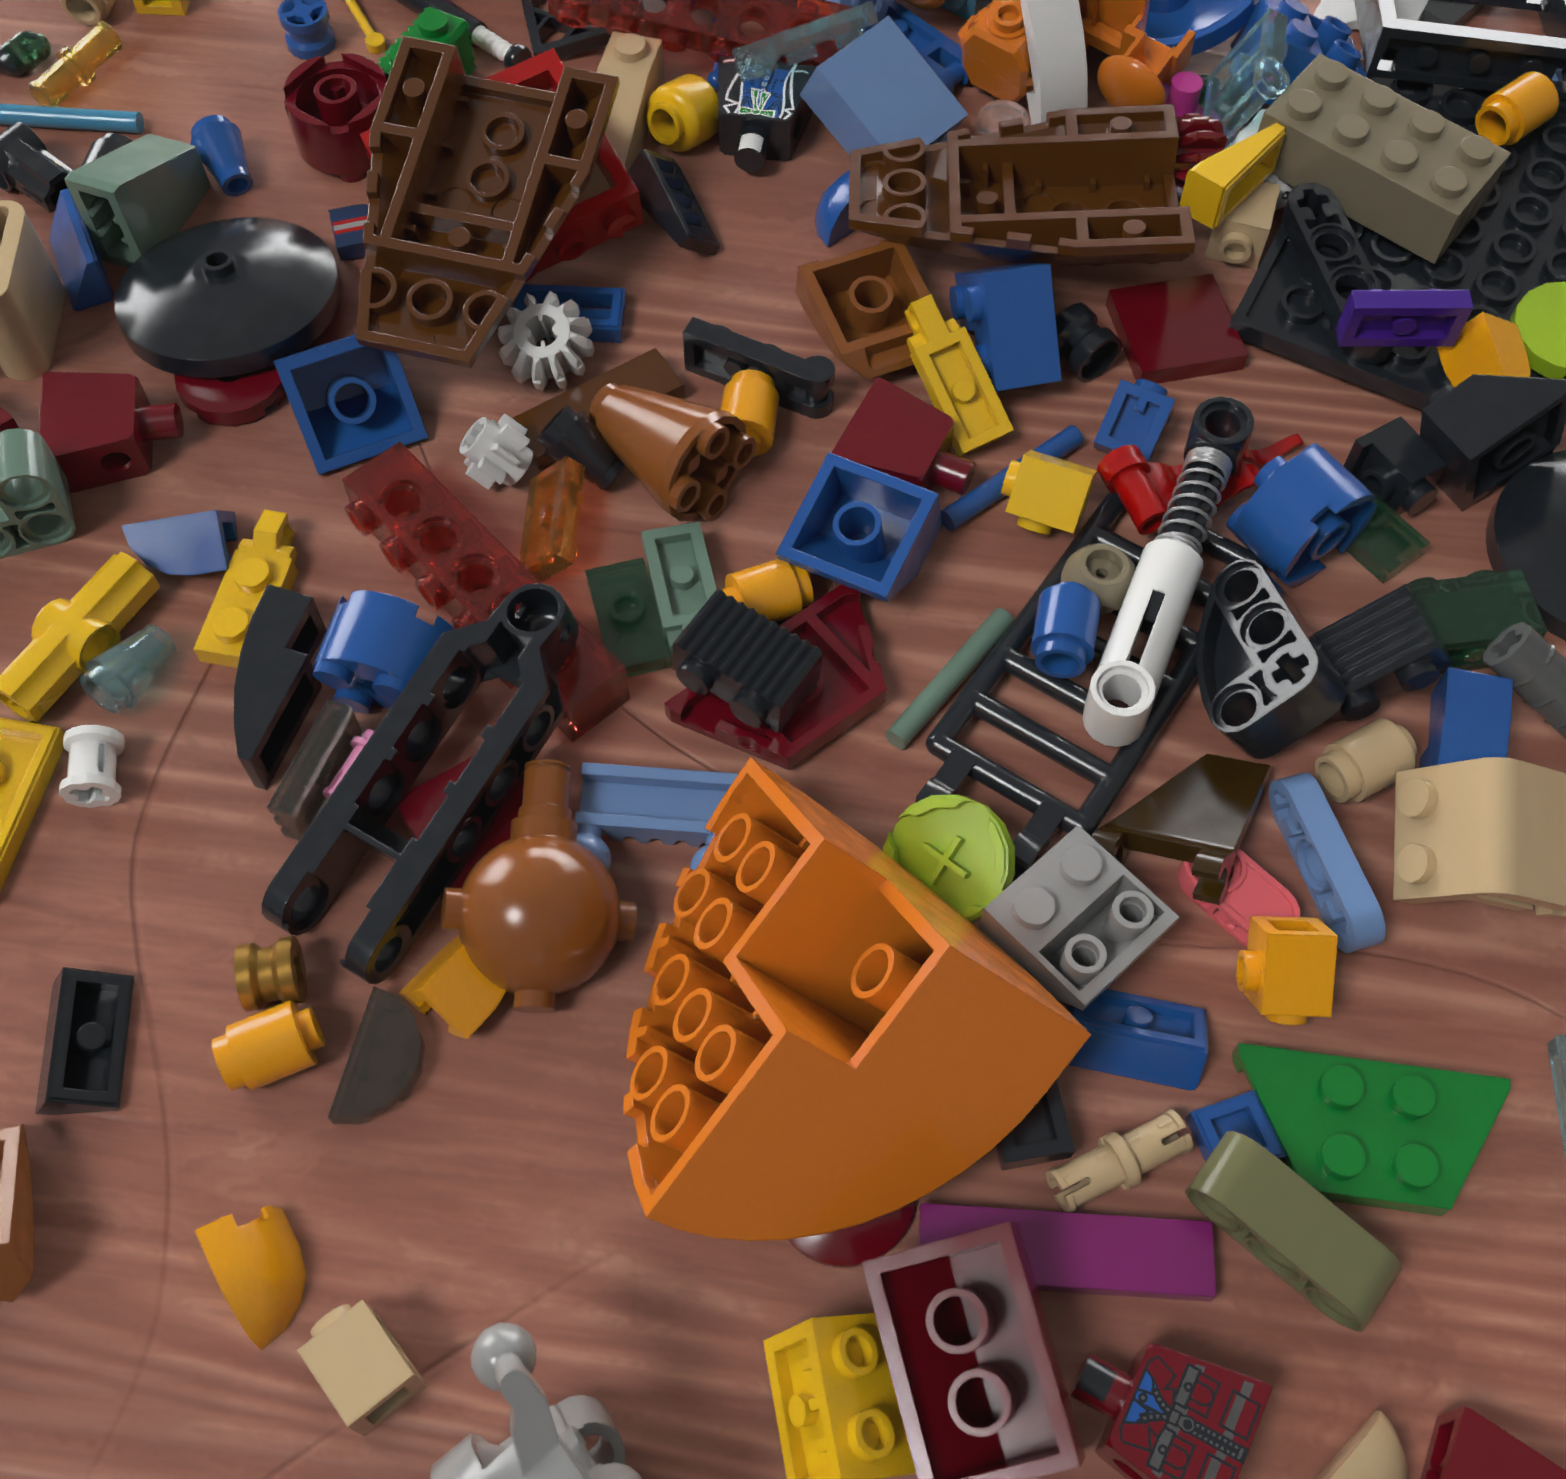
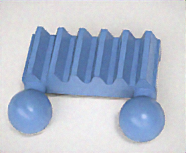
(647, 806)

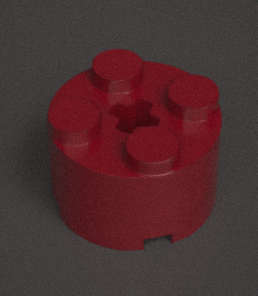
(330, 109)

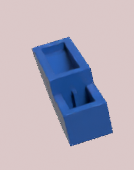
(1468, 717)

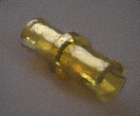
(76, 65)

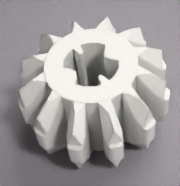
(542, 322)

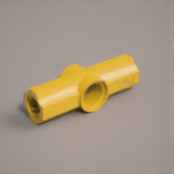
(74, 632)

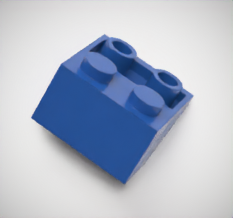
(1308, 37)

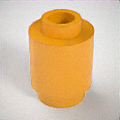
(1517, 109)
(755, 402)
(771, 589)
(268, 1046)

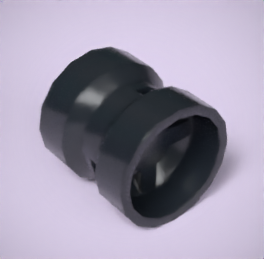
(1084, 343)

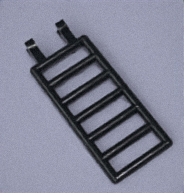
(1006, 656)

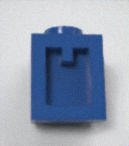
(1135, 417)

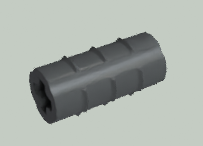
(1535, 669)

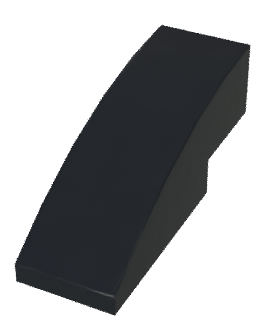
(275, 680)

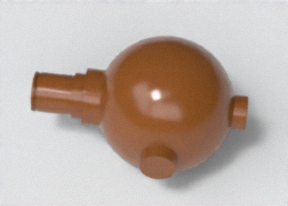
(540, 905)

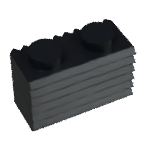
(1383, 651)
(746, 662)

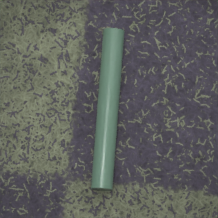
(949, 679)

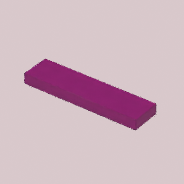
(1095, 1250)

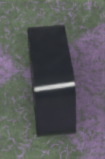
(1262, 664)

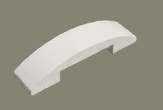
(1055, 56)

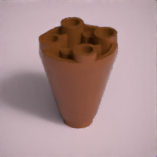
(674, 447)

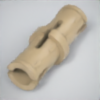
(1119, 1160)

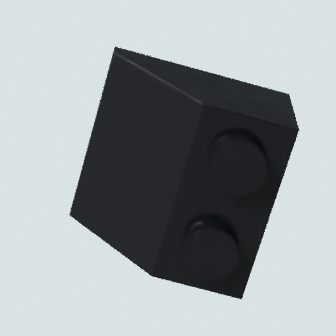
(1491, 430)

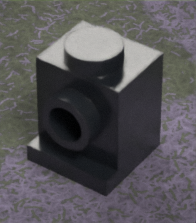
(1397, 466)

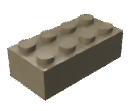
(1383, 156)

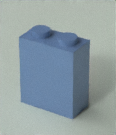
(881, 93)

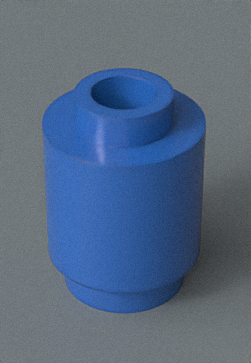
(1065, 629)

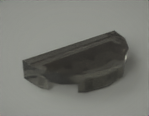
(382, 1061)

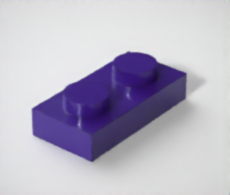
(1403, 317)

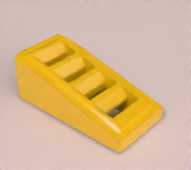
(1230, 176)

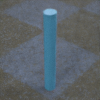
(72, 118)

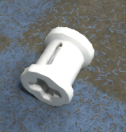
(92, 766)

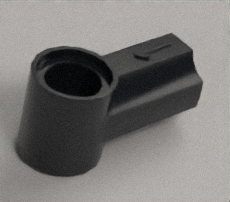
(30, 167)

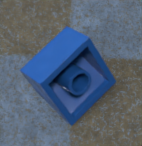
(349, 401)
(862, 528)

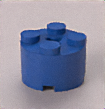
(1302, 513)
(374, 648)

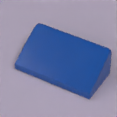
(78, 256)
(1143, 1039)

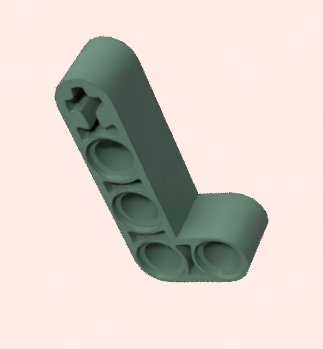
(32, 495)

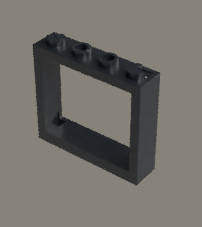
(1461, 53)

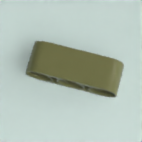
(1294, 1230)

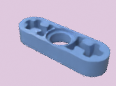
(1326, 862)

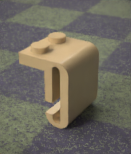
(29, 297)
(1482, 835)

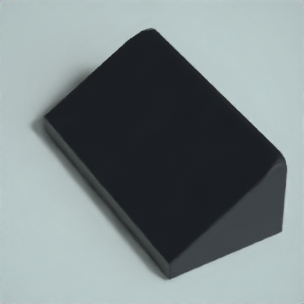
(85, 1042)

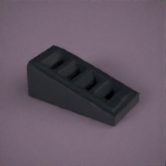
(672, 202)

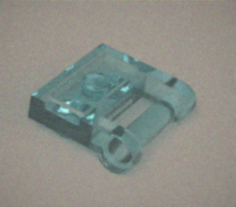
(1249, 75)

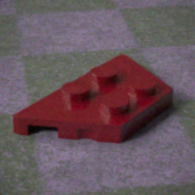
(846, 692)

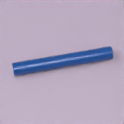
(990, 490)

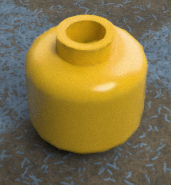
(683, 113)

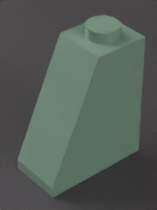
(138, 195)

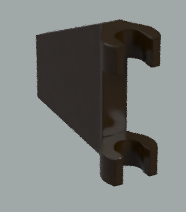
(1193, 820)

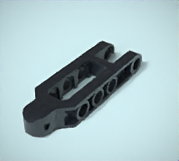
(512, 646)

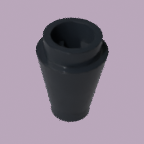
(577, 437)

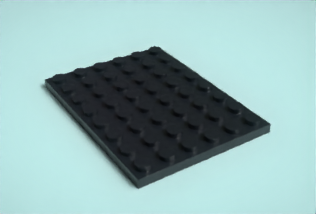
(1498, 257)

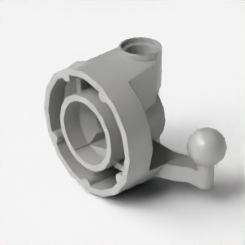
(543, 1438)

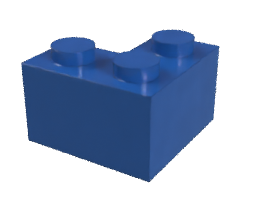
(1012, 322)

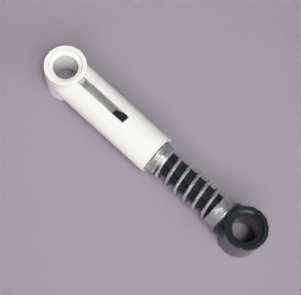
(1166, 576)

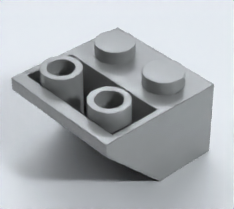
(1076, 919)

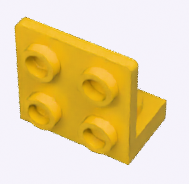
(836, 1401)

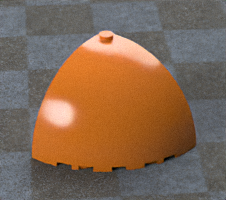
(822, 1031)

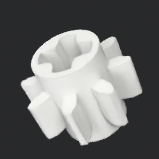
(496, 451)

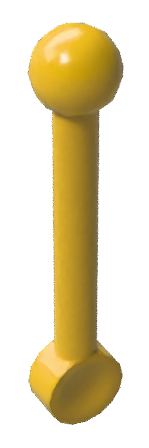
(374, 41)

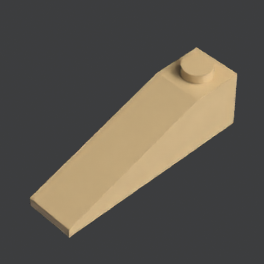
(640, 71)

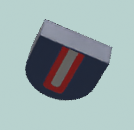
(348, 230)

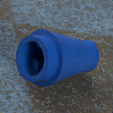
(222, 153)

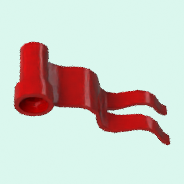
(1149, 486)

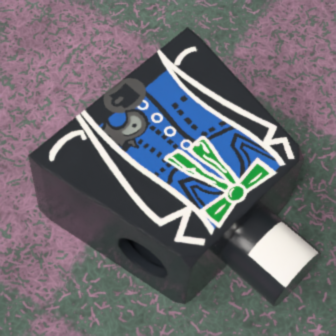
(761, 116)

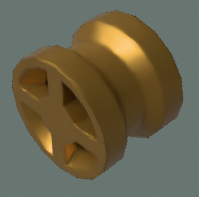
(270, 973)

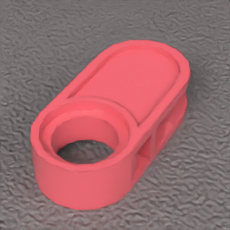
(1248, 893)

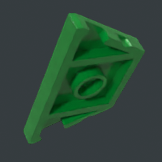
(1374, 1127)

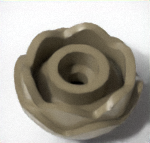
(1102, 561)

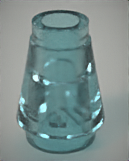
(127, 669)

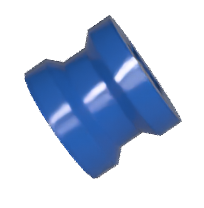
(307, 28)

